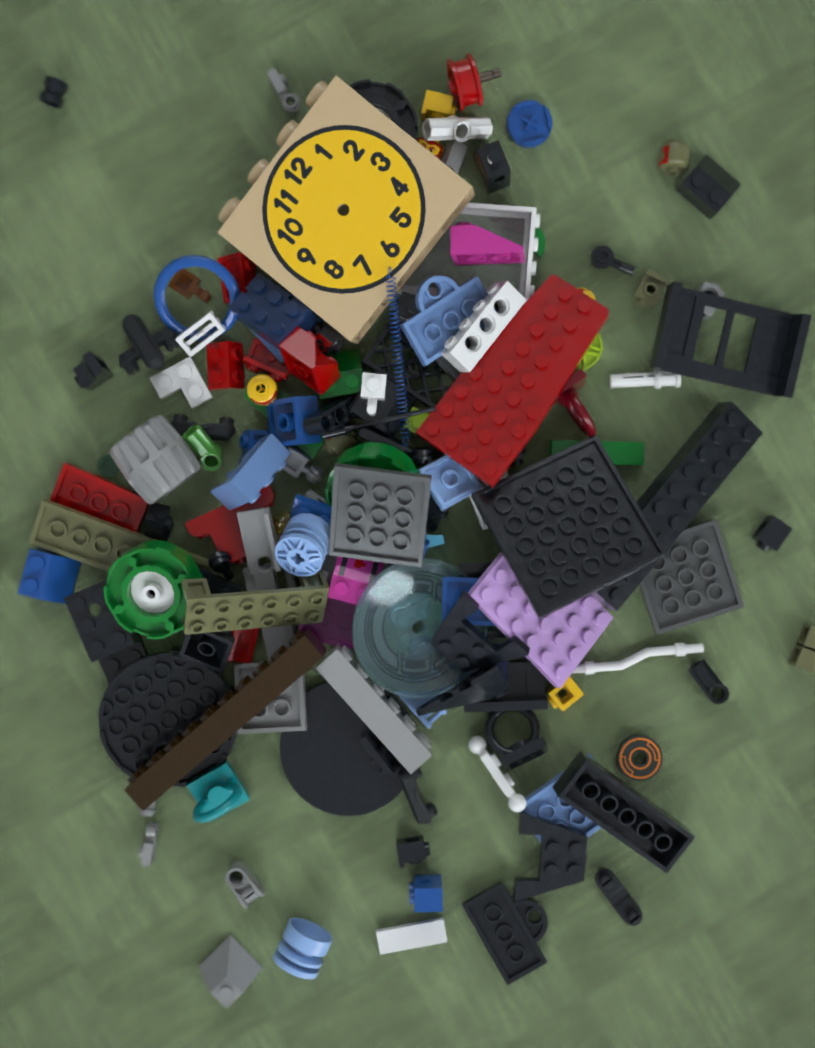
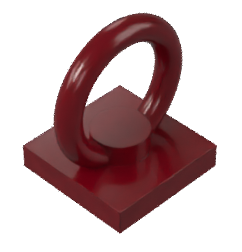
(576, 409)

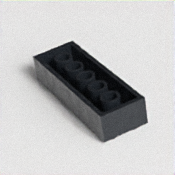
(623, 812)

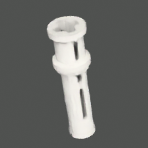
(656, 379)

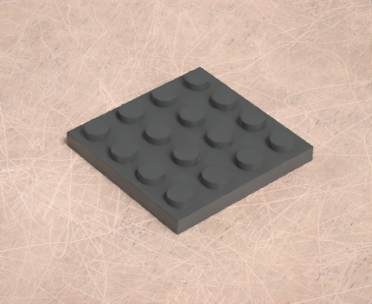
(379, 515)
(691, 581)

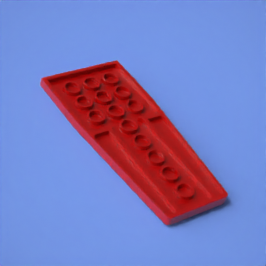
(513, 386)

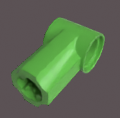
(204, 447)

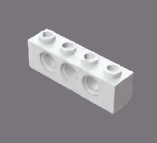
(508, 302)

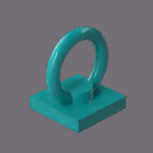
(216, 792)

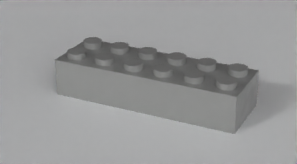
(374, 708)

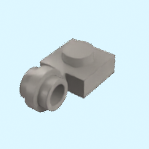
(280, 84)
(297, 464)

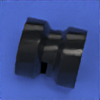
(53, 92)

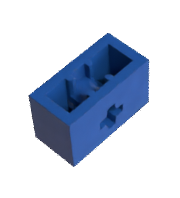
(426, 893)

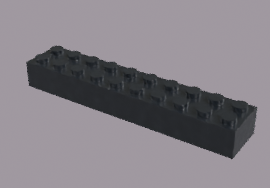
(688, 484)

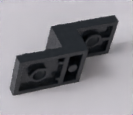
(102, 634)

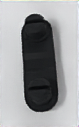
(163, 337)
(143, 342)
(221, 431)
(421, 812)
(618, 897)

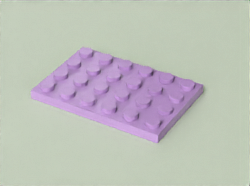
(554, 641)

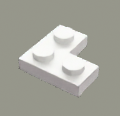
(182, 376)

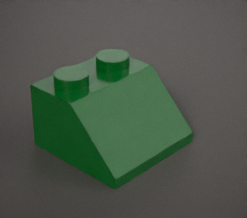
(351, 375)

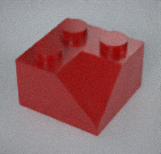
(307, 361)

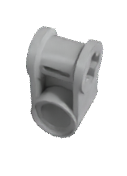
(245, 888)

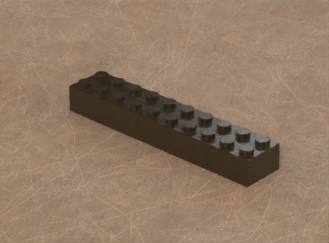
(223, 721)

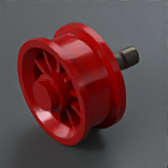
(465, 81)

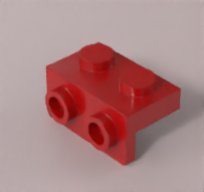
(261, 359)
(225, 365)
(244, 645)

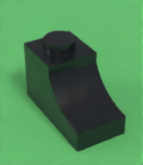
(92, 371)

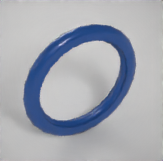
(193, 261)

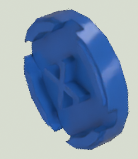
(529, 124)

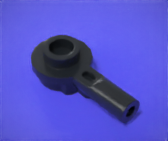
(603, 257)
(422, 454)
(221, 563)

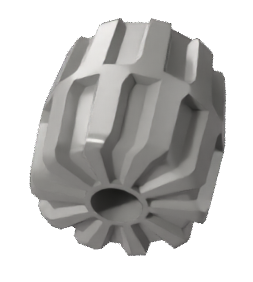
(154, 459)

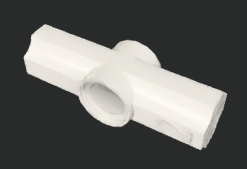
(445, 128)

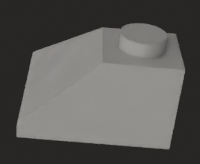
(229, 971)

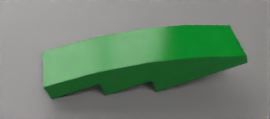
(619, 452)

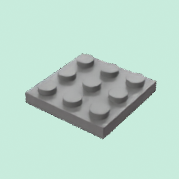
(281, 715)

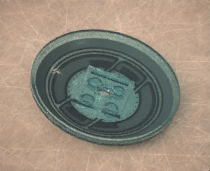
(384, 634)

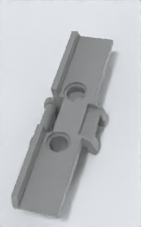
(260, 541)

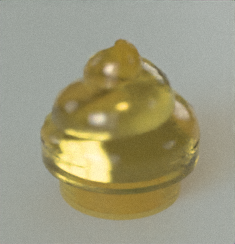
(280, 521)

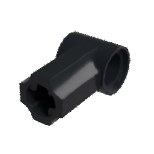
(708, 681)

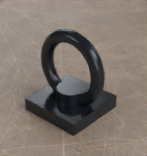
(521, 751)

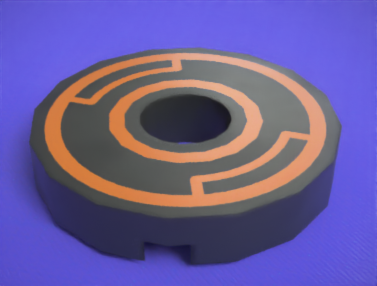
(646, 769)

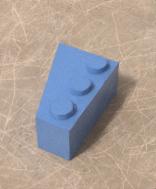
(252, 473)

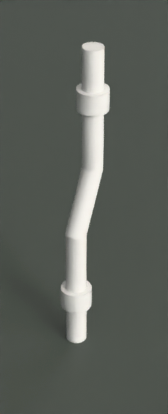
(677, 649)

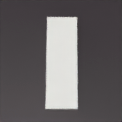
(411, 935)

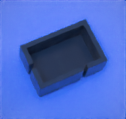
(270, 311)

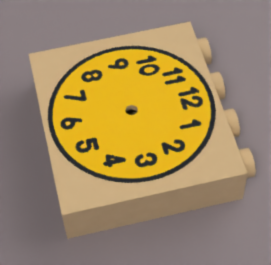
(343, 208)

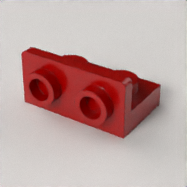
(241, 269)

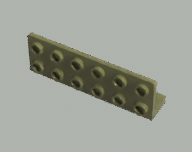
(253, 609)

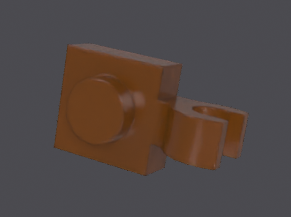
(188, 285)

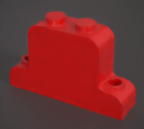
(224, 525)

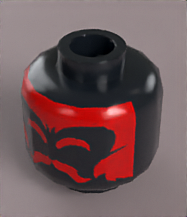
(328, 338)

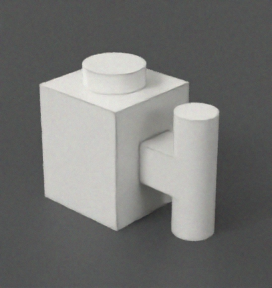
(373, 389)

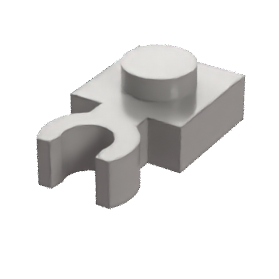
(148, 849)

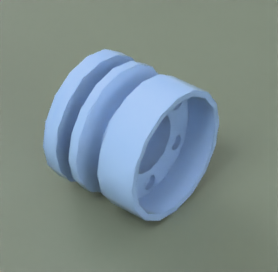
(303, 545)
(302, 948)

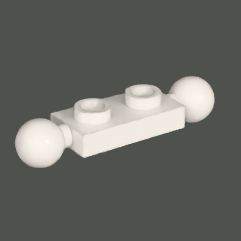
(515, 801)

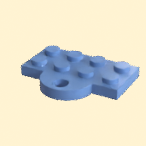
(440, 314)

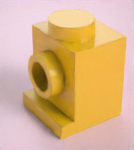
(437, 105)
(572, 694)

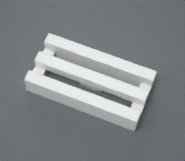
(215, 322)

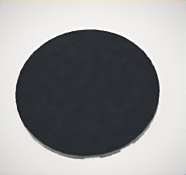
(153, 704)
(330, 763)

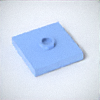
(450, 482)

